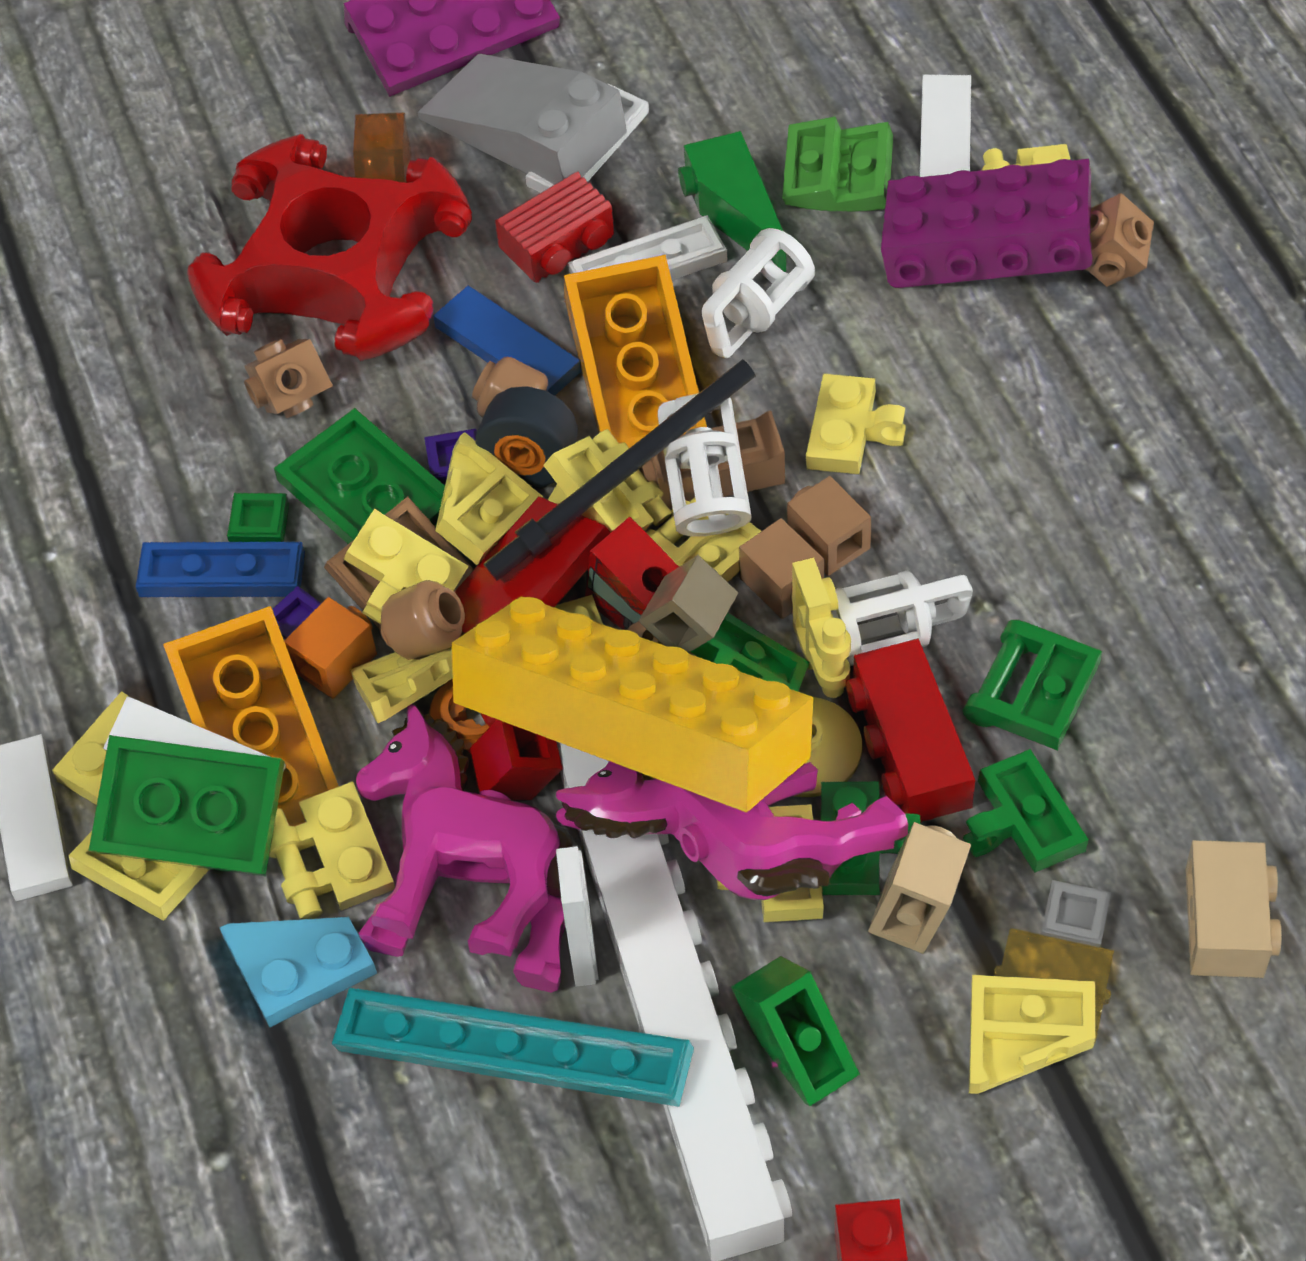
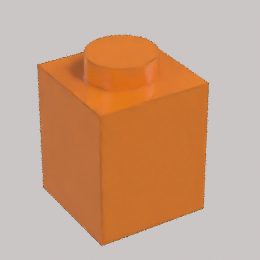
(330, 645)

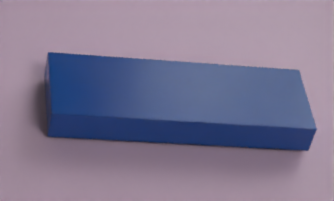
(496, 334)
(219, 569)

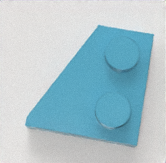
(297, 962)

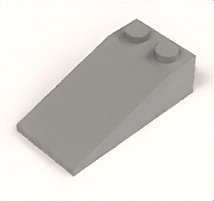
(530, 115)

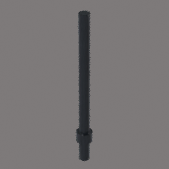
(535, 536)

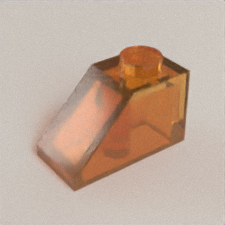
(381, 146)

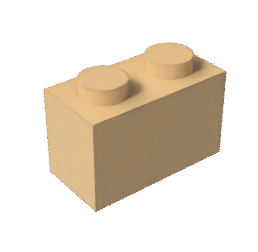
(920, 887)
(1230, 909)

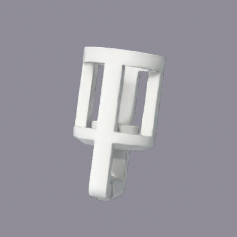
(745, 300)
(702, 451)
(909, 599)

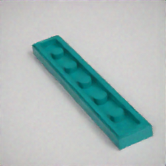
(514, 1046)

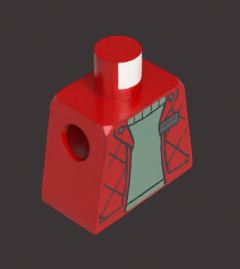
(626, 573)

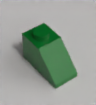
(796, 1028)

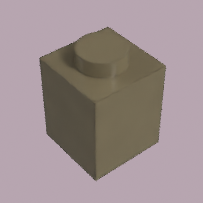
(688, 605)

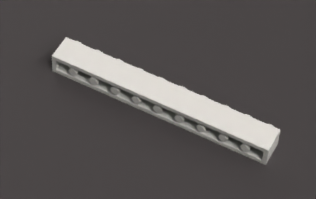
(672, 998)

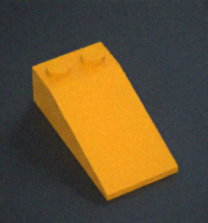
(629, 344)
(247, 690)

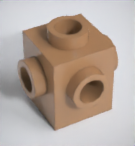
(1118, 240)
(303, 377)

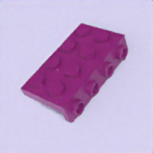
(430, 38)
(988, 224)

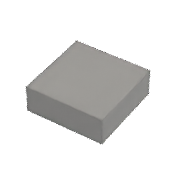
(1076, 913)

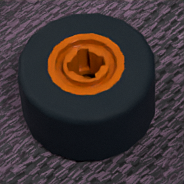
(525, 429)

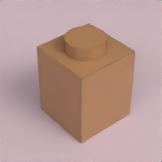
(830, 523)
(768, 561)

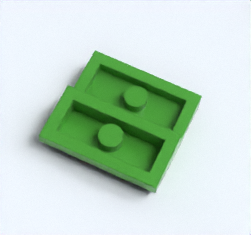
(836, 166)

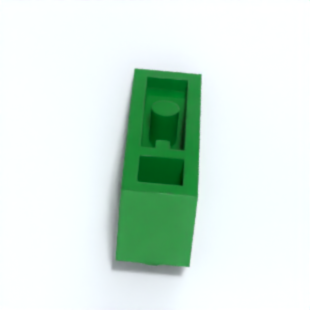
(729, 189)

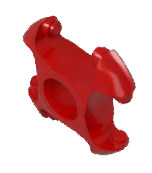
(320, 207)

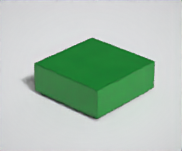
(258, 517)

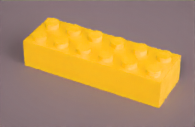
(634, 702)

